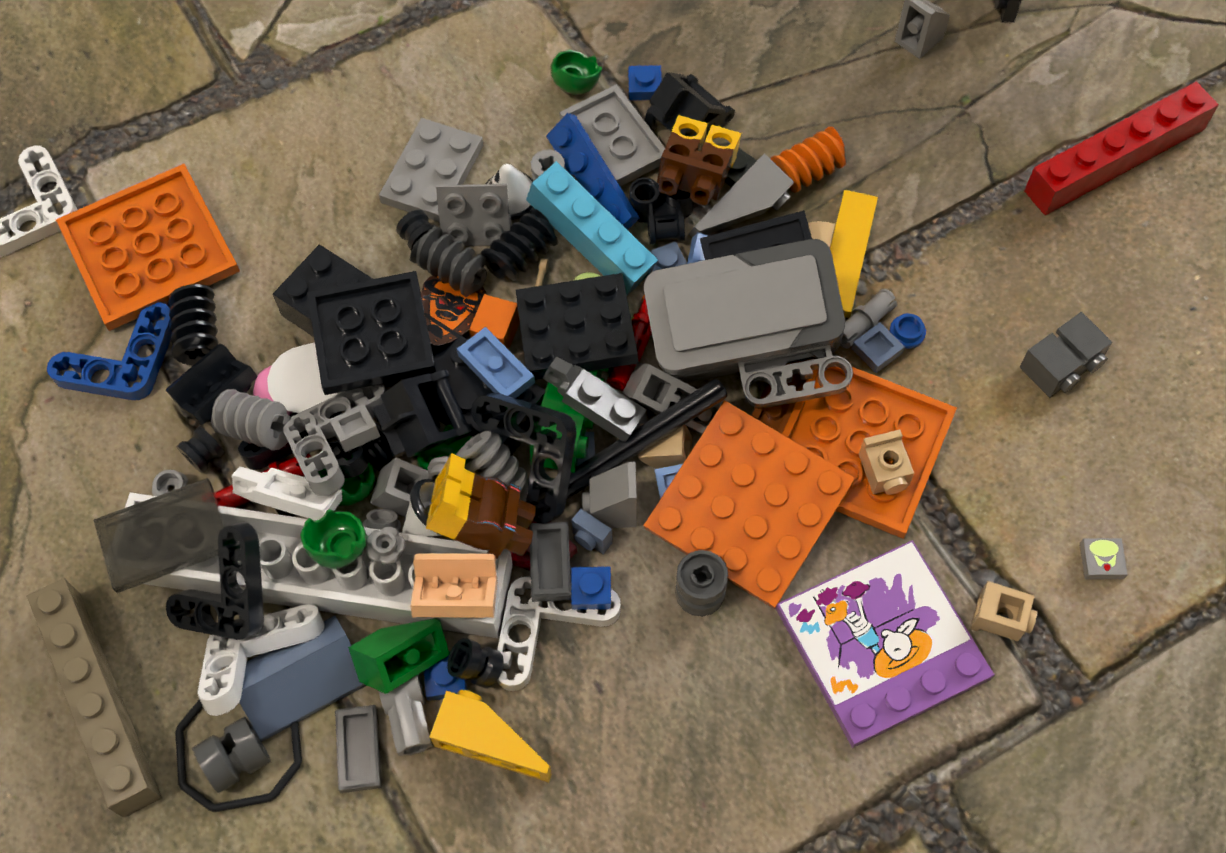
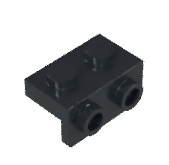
(205, 380)

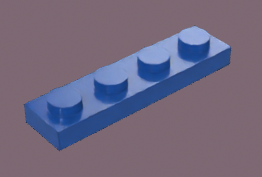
(590, 169)

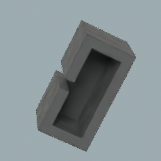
(1059, 361)

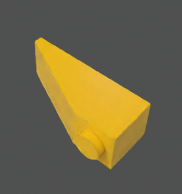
(477, 732)

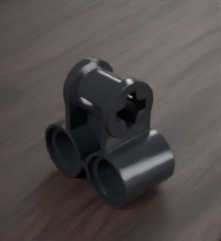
(662, 211)

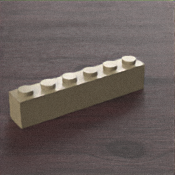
(93, 698)

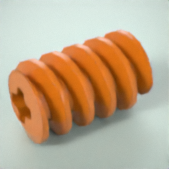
(812, 158)

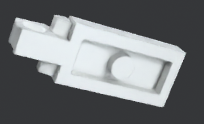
(283, 492)

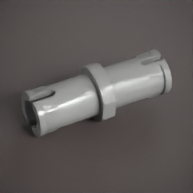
(867, 316)

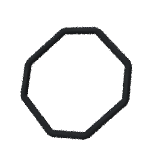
(181, 769)

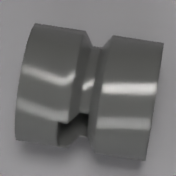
(701, 583)
(231, 754)

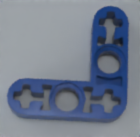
(119, 371)

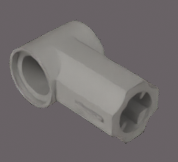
(407, 717)

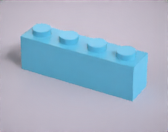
(590, 227)

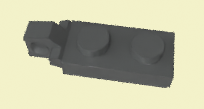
(594, 398)

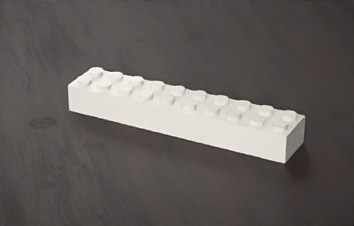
(356, 589)

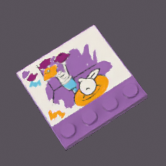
(883, 643)

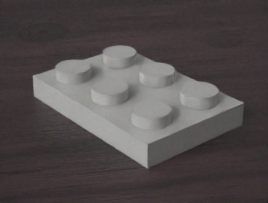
(618, 134)
(431, 158)

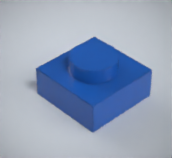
(643, 81)
(590, 588)
(439, 681)

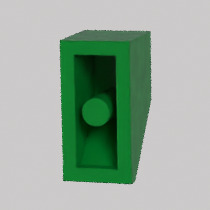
(398, 653)

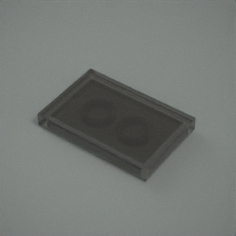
(160, 535)

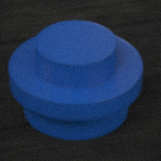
(908, 330)

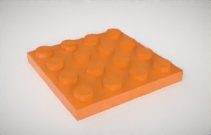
(146, 245)
(869, 407)
(750, 502)

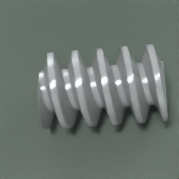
(250, 419)
(494, 461)

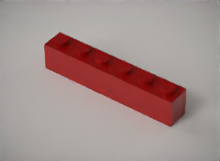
(1120, 148)

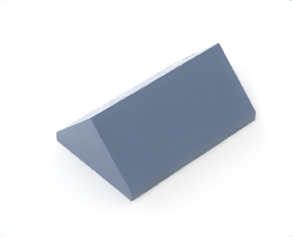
(298, 680)

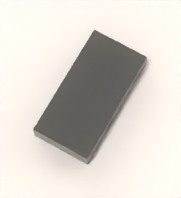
(550, 562)
(358, 749)

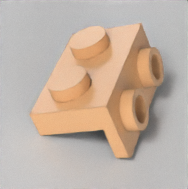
(454, 585)

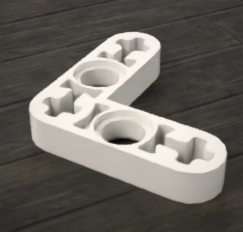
(43, 211)
(531, 615)
(285, 630)

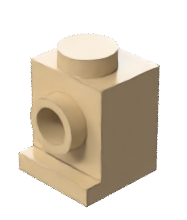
(882, 476)
(1014, 603)

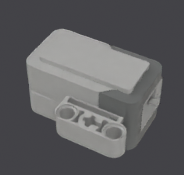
(752, 320)

